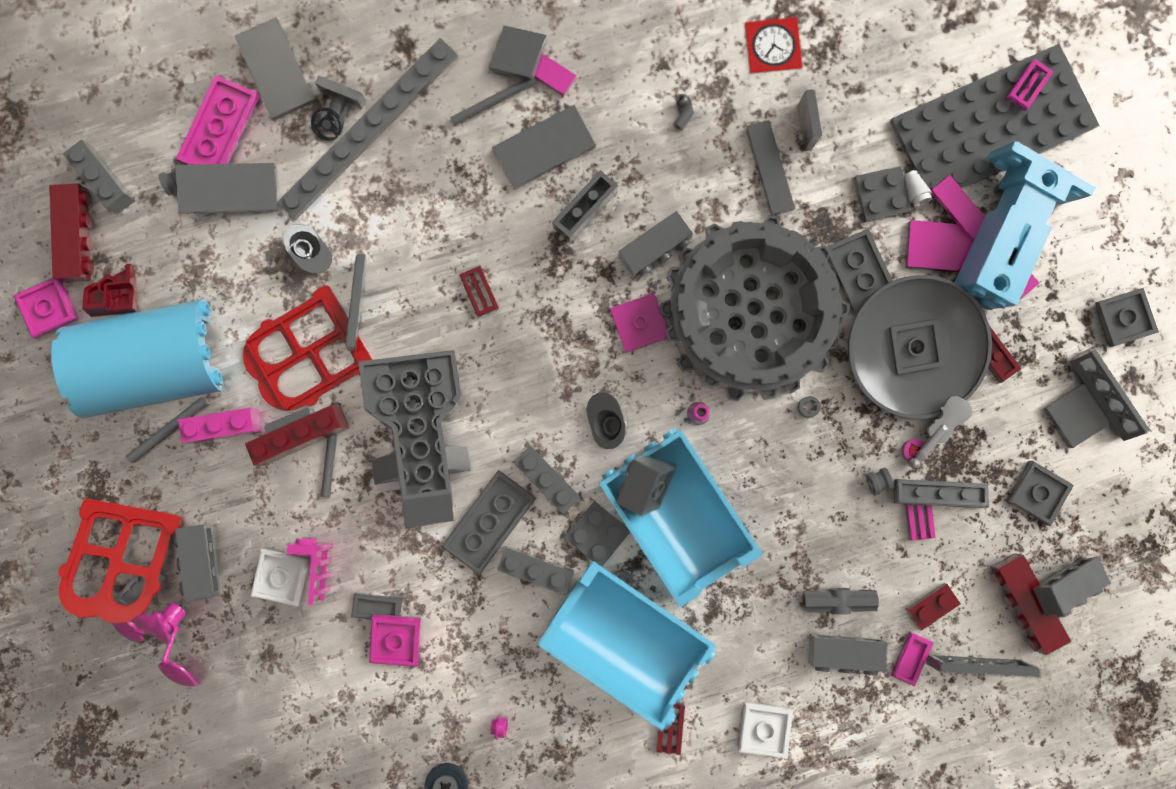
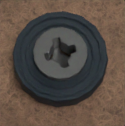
(448, 773)

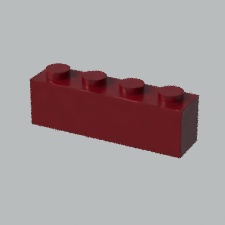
(70, 233)
(297, 435)
(1018, 581)

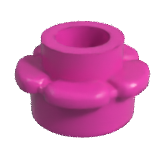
(499, 727)

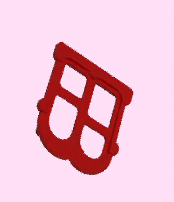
(269, 374)
(103, 603)

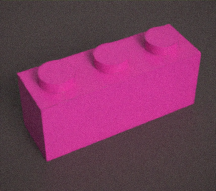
(219, 425)

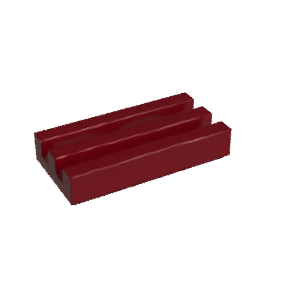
(486, 310)
(668, 748)

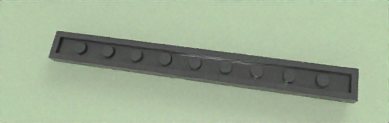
(367, 129)

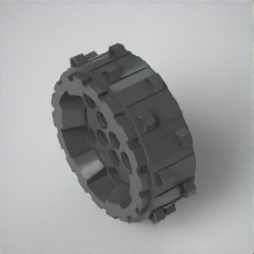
(772, 255)

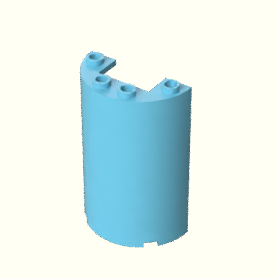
(135, 359)
(694, 531)
(626, 645)

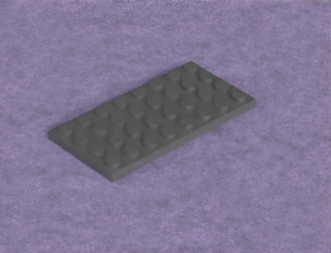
(966, 124)

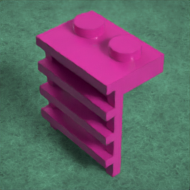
(319, 557)

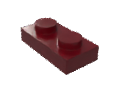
(933, 606)

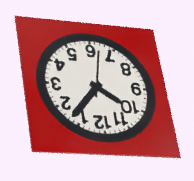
(773, 45)

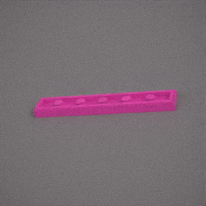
(966, 214)

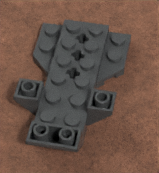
(420, 458)

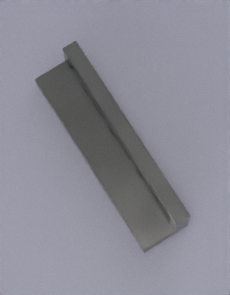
(1109, 395)

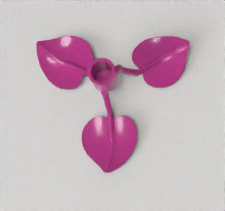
(159, 628)

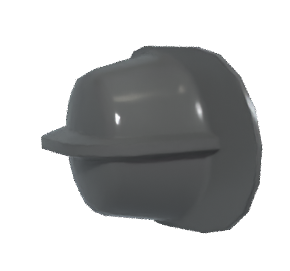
(307, 249)
(606, 420)

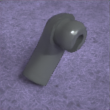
(685, 110)

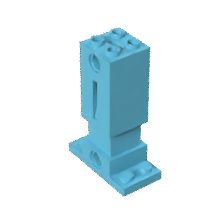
(1018, 228)

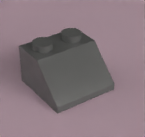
(645, 484)

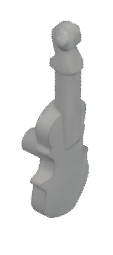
(953, 413)

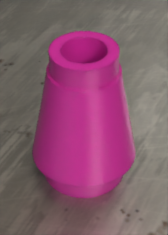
(692, 413)

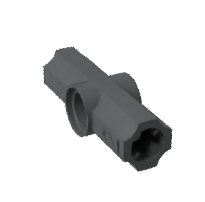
(840, 601)

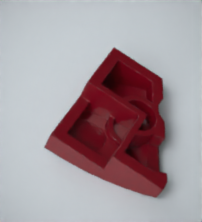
(112, 294)

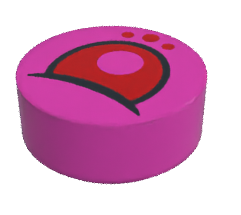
(911, 448)

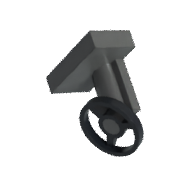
(336, 107)

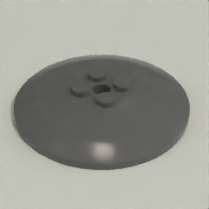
(952, 337)

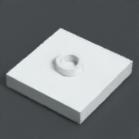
(280, 577)
(765, 730)

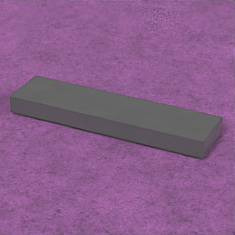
(770, 167)
(356, 302)
(941, 493)

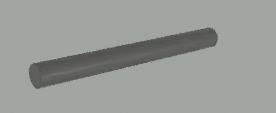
(491, 101)
(165, 430)
(329, 463)

